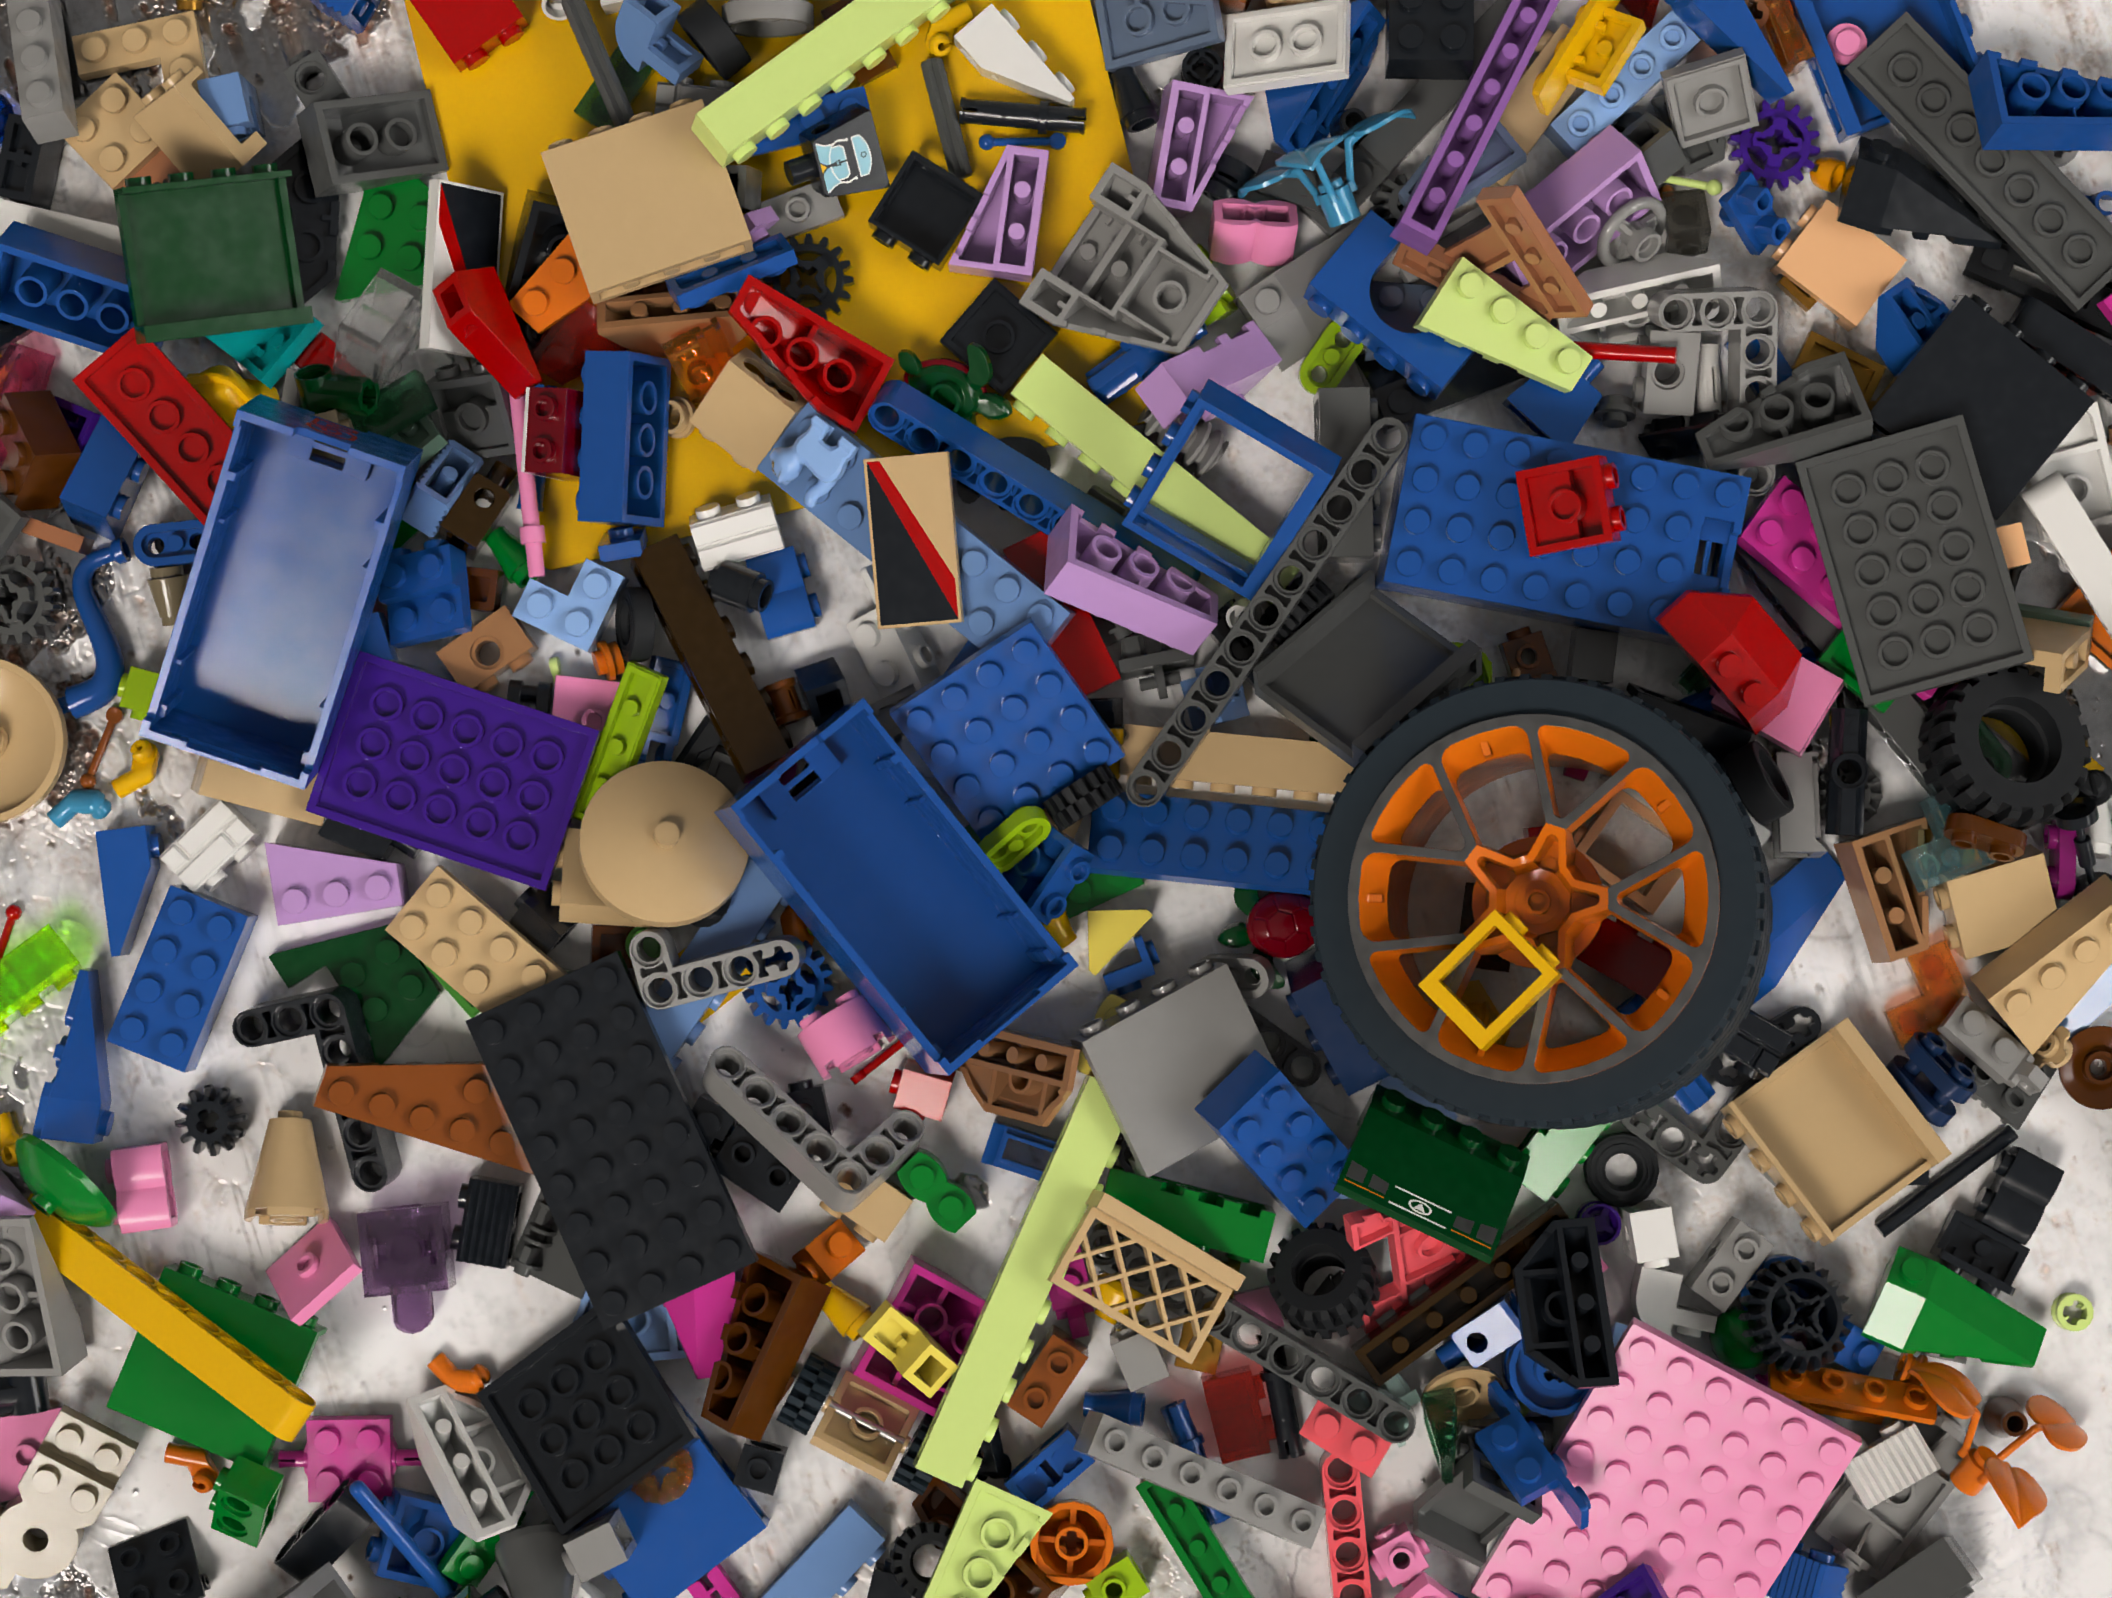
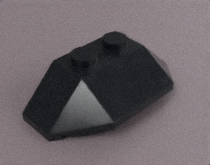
(1566, 1305)

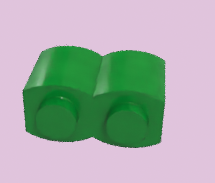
(946, 1199)

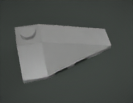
(1279, 302)
(37, 1315)

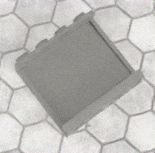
(1167, 1057)

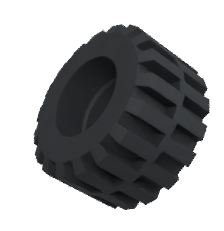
(1332, 1310)

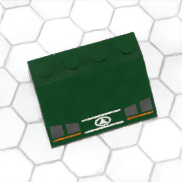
(1432, 1173)

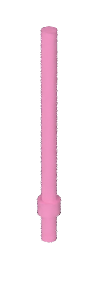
(532, 533)

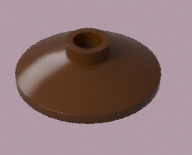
(2076, 1076)

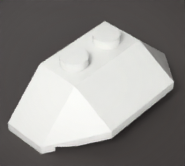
(1623, 294)
(467, 1462)

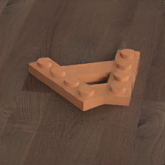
(1511, 236)

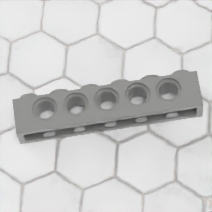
(1199, 1479)

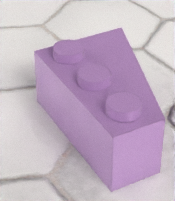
(331, 884)

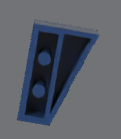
(1309, 997)

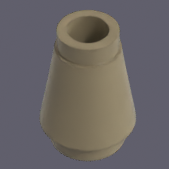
(167, 589)

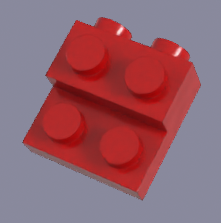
(1570, 505)

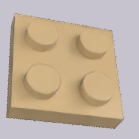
(110, 135)

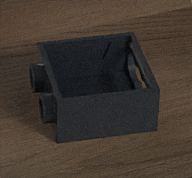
(924, 212)

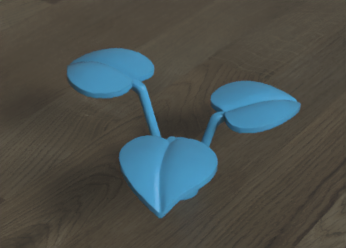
(1334, 194)

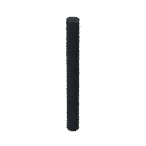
(1946, 1181)

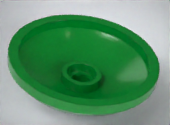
(61, 1185)

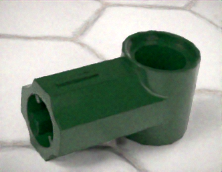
(324, 391)

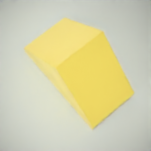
(1110, 932)

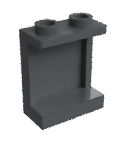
(1470, 1510)

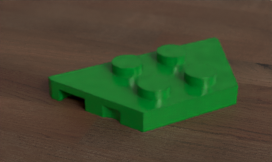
(386, 236)

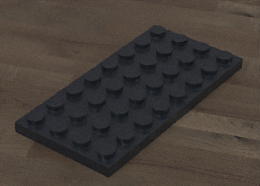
(612, 1140)

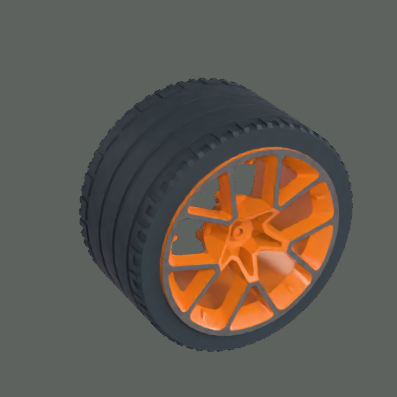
(1425, 772)

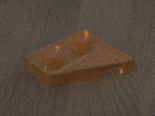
(1787, 37)

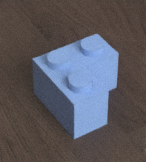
(580, 615)

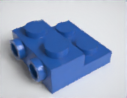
(426, 594)
(1049, 874)
(425, 1523)

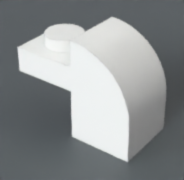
(1655, 1300)

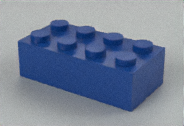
(63, 288)
(623, 439)
(182, 978)
(1276, 1137)

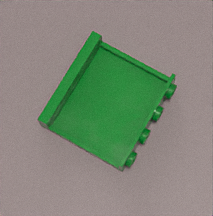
(177, 1402)

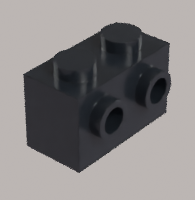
(755, 1169)

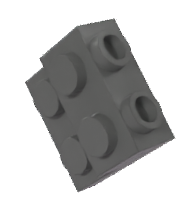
(472, 410)

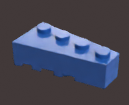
(2039, 107)
(104, 482)

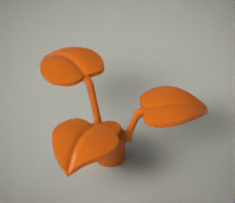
(2014, 1486)

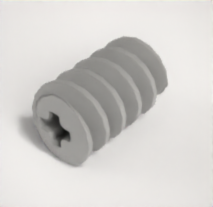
(1200, 448)

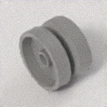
(769, 17)

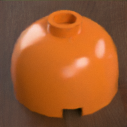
(1073, 1543)

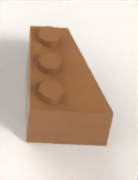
(1882, 891)

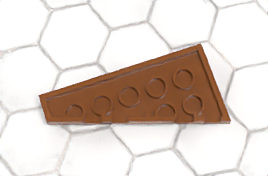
(428, 1101)

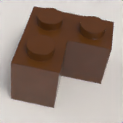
(38, 450)

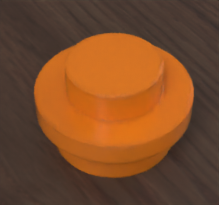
(608, 660)

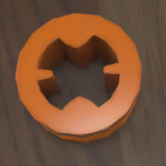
(1903, 1364)

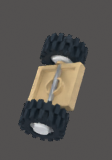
(858, 1422)

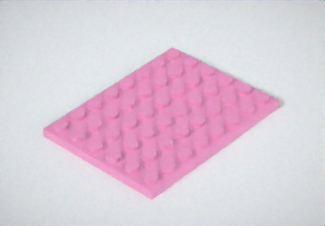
(1681, 1475)

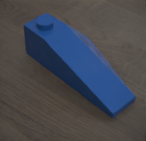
(79, 1096)

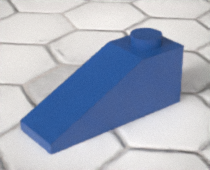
(128, 874)

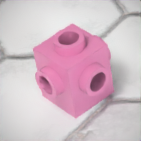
(1387, 1544)

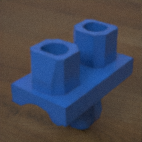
(1751, 213)

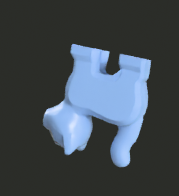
(813, 451)

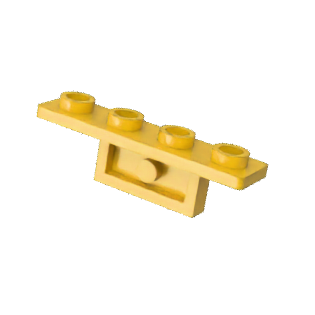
(1589, 53)

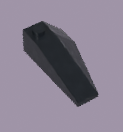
(1401, 402)

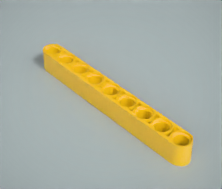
(176, 1327)

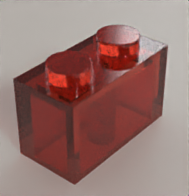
(1237, 1414)

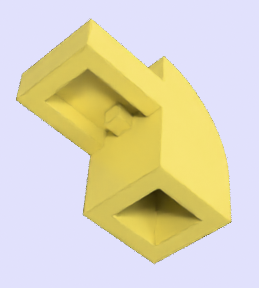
(909, 1348)

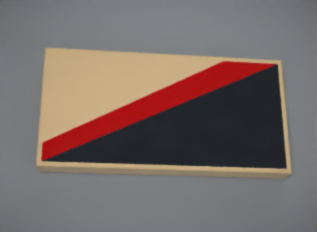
(913, 540)

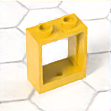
(1459, 1012)

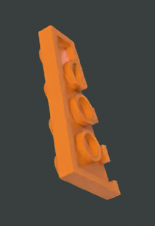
(552, 290)

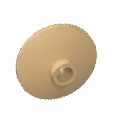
(1470, 1390)

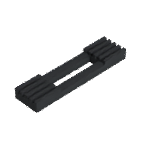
(1993, 269)

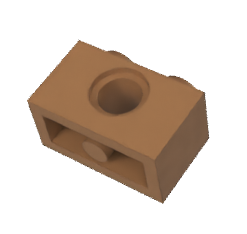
(463, 654)

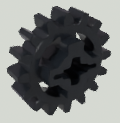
(822, 266)

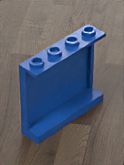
(1844, 103)
(689, 1534)

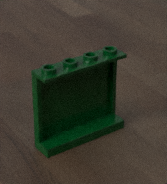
(210, 254)

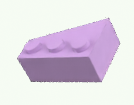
(1189, 141)
(1007, 220)
(1232, 364)

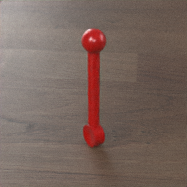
(13, 913)
(876, 1062)

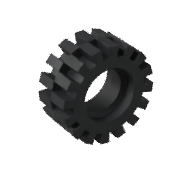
(1314, 598)
(1083, 796)
(904, 1551)

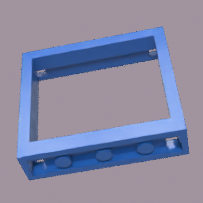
(1195, 547)

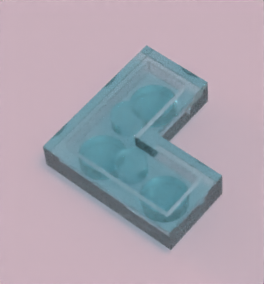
(1939, 860)

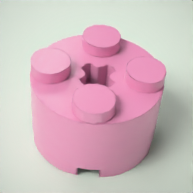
(843, 1034)

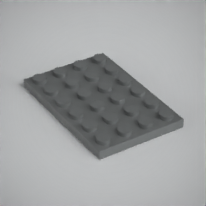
(1914, 561)

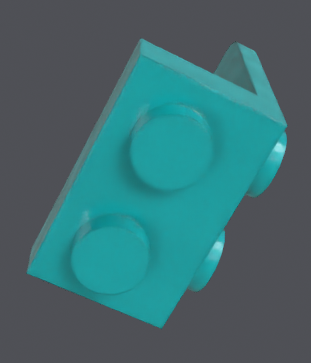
(269, 350)

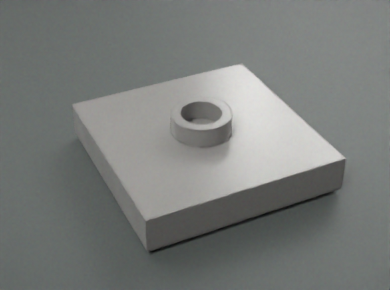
(1709, 98)

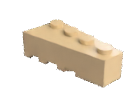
(2051, 966)

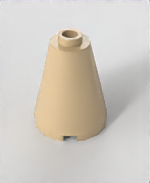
(288, 1175)

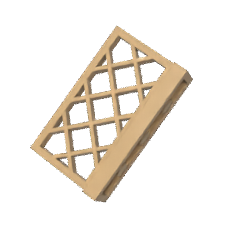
(1163, 1244)

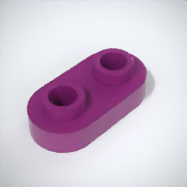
(2061, 860)

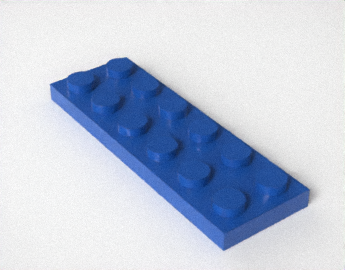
(1206, 843)

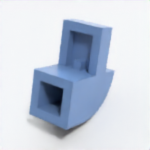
(647, 38)

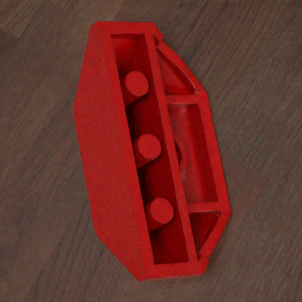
(1736, 651)

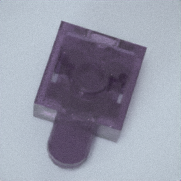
(410, 1259)

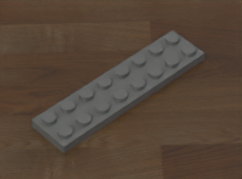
(2011, 189)

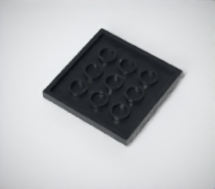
(587, 1418)

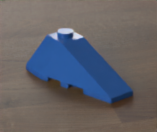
(1729, 26)
(1798, 903)

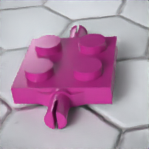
(348, 1448)

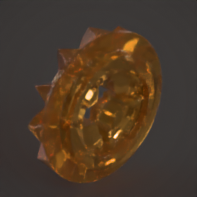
(673, 1483)

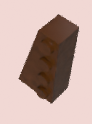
(762, 1344)

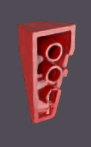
(819, 359)

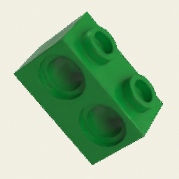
(245, 1500)

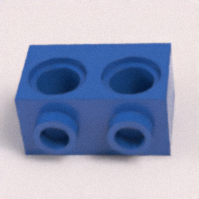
(1048, 1468)

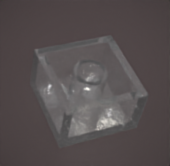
(380, 330)

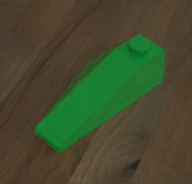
(1942, 1313)

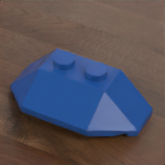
(1306, 111)
(1904, 322)

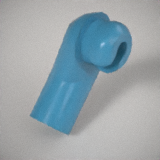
(80, 801)

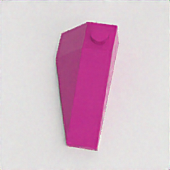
(700, 1322)

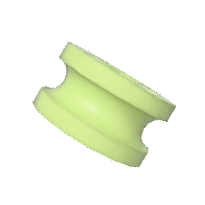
(2076, 1324)

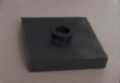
(1005, 330)

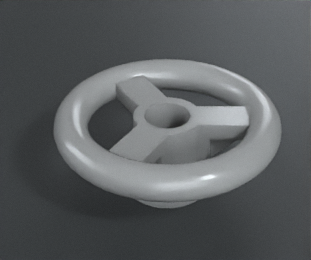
(1638, 238)

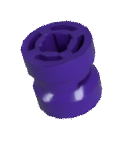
(1607, 1222)

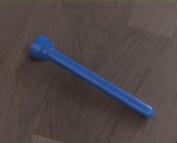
(400, 1539)

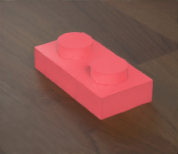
(1345, 1439)

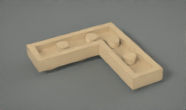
(166, 40)

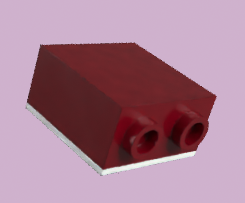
(552, 433)

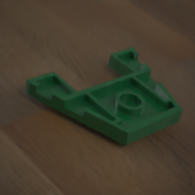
(384, 974)

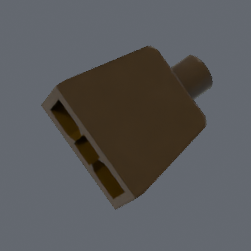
(470, 524)

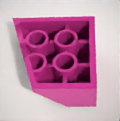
(942, 1309)

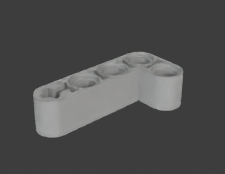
(720, 965)

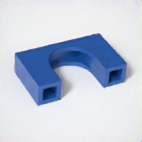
(1343, 295)

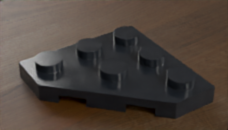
(313, 221)

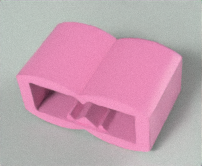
(1252, 232)
(142, 1187)

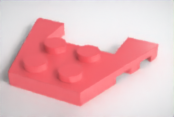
(1413, 1255)

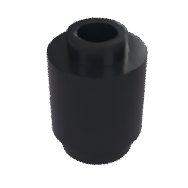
(740, 587)

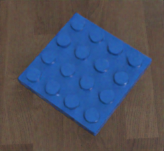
(1006, 728)

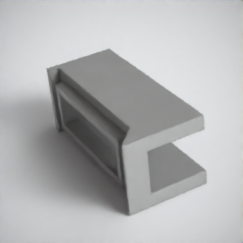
(1799, 831)

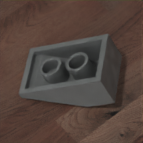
(371, 141)

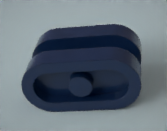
(1932, 1077)

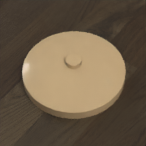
(30, 740)
(658, 845)

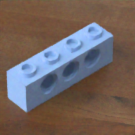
(1591, 113)

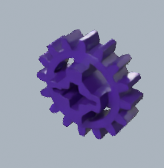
(1792, 147)

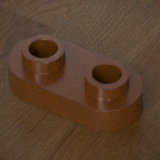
(1972, 832)

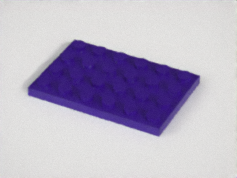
(453, 771)

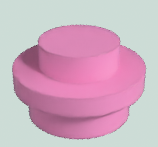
(1846, 43)

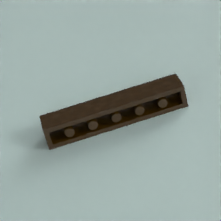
(711, 658)
(1450, 1301)

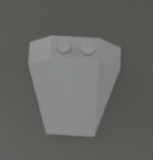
(1129, 272)

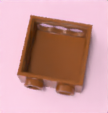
(1048, 1375)

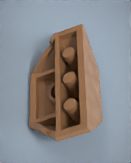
(652, 317)
(1022, 1076)

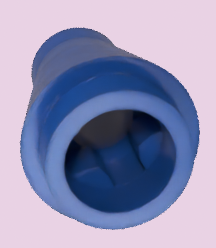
(1119, 1404)

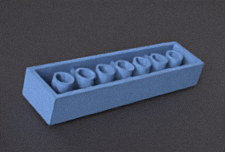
(993, 588)

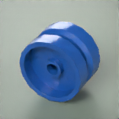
(1535, 1388)

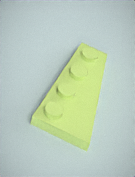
(1489, 320)
(984, 1542)

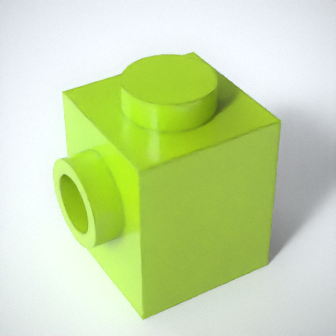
(137, 691)
(1118, 1580)

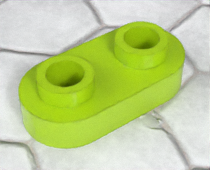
(1330, 357)
(1016, 837)

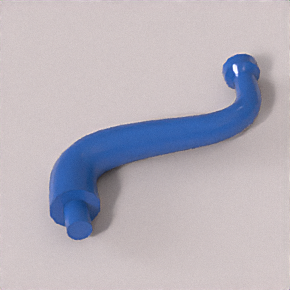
(110, 664)

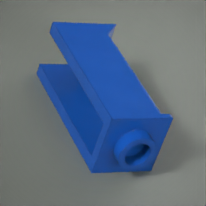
(997, 1142)

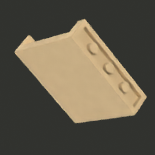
(645, 202)
(1834, 1133)

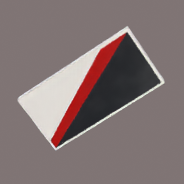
(460, 236)

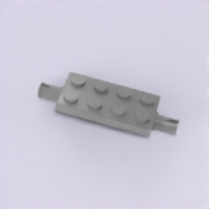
(1882, 1534)

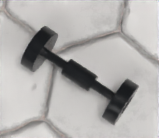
(2076, 817)

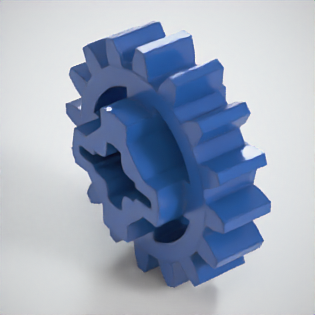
(798, 997)

